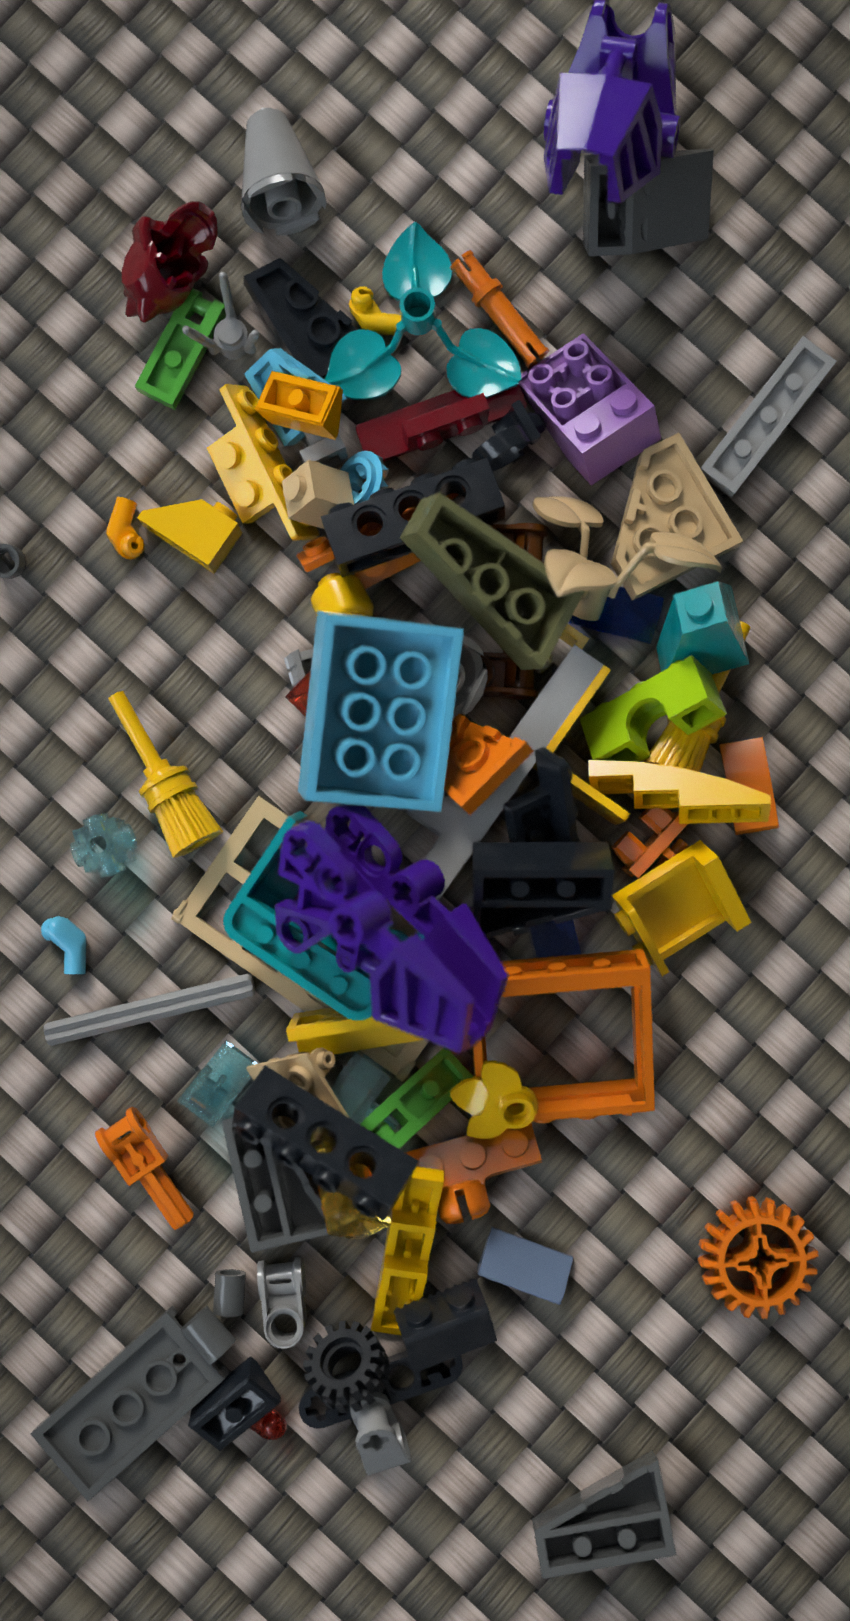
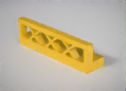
(339, 1034)

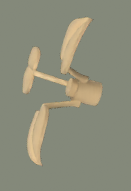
(573, 572)

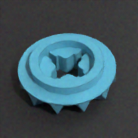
(369, 467)

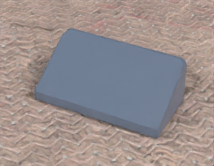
(525, 1265)

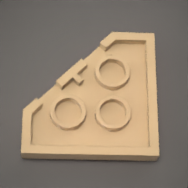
(670, 497)

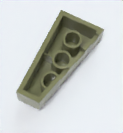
(491, 579)

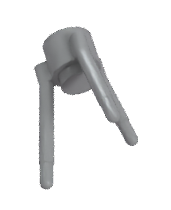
(230, 333)

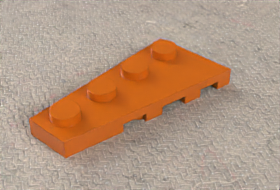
(479, 762)

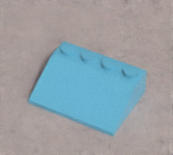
(379, 712)

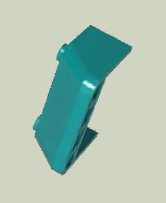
(253, 926)

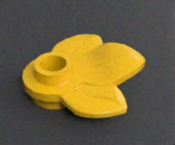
(490, 1099)

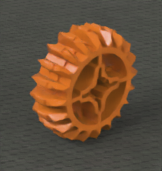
(792, 1257)

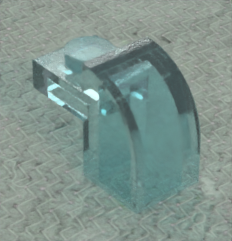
(360, 1085)

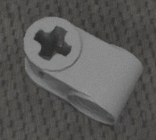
(282, 1292)
(380, 1436)

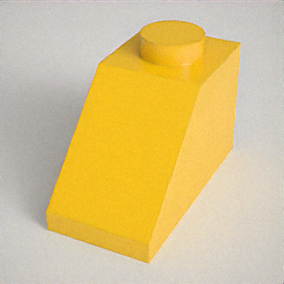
(196, 530)

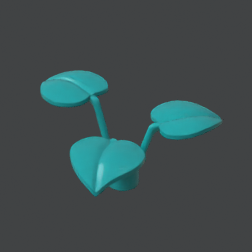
(415, 275)

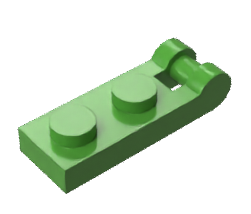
(176, 354)
(418, 1099)

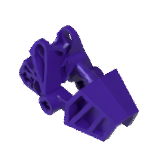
(615, 104)
(427, 987)

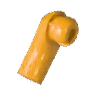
(121, 532)

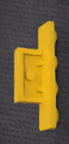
(252, 463)

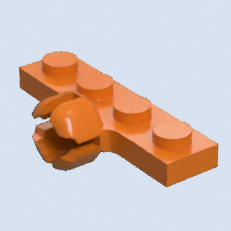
(471, 1162)

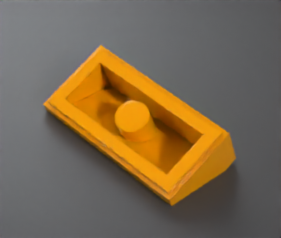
(301, 404)

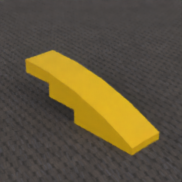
(695, 794)
(407, 1248)

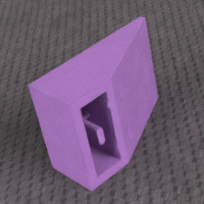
(590, 408)

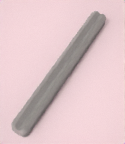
(149, 1009)

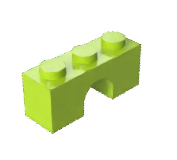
(681, 692)

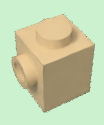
(314, 491)

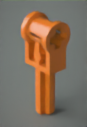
(140, 1158)

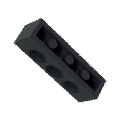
(359, 552)
(314, 1120)

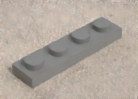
(767, 416)

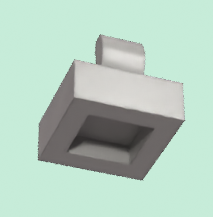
(324, 450)

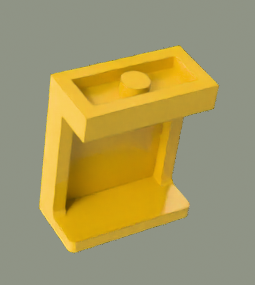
(678, 904)

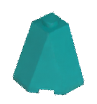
(706, 626)

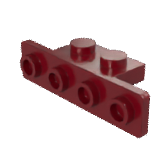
(432, 421)

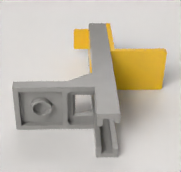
(541, 726)

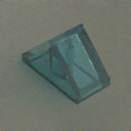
(218, 1084)

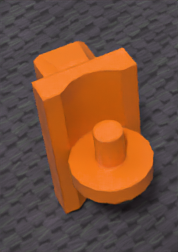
(640, 856)

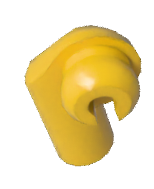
(369, 315)

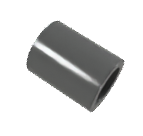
(229, 1292)

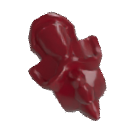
(167, 260)

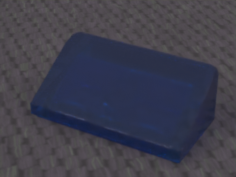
(626, 617)

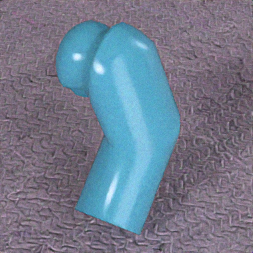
(70, 940)

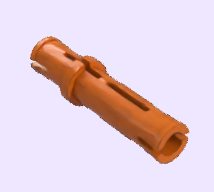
(489, 296)

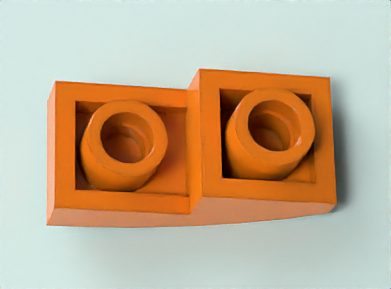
(748, 765)

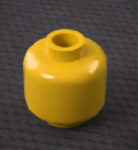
(341, 596)

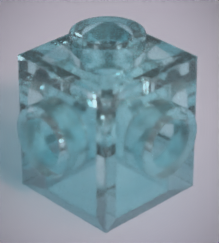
(119, 848)

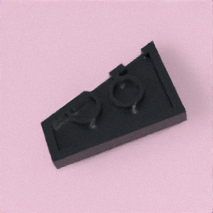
(297, 314)

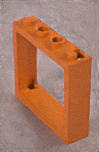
(589, 973)

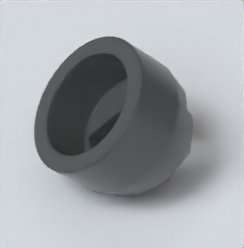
(6, 568)

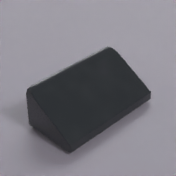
(234, 1405)

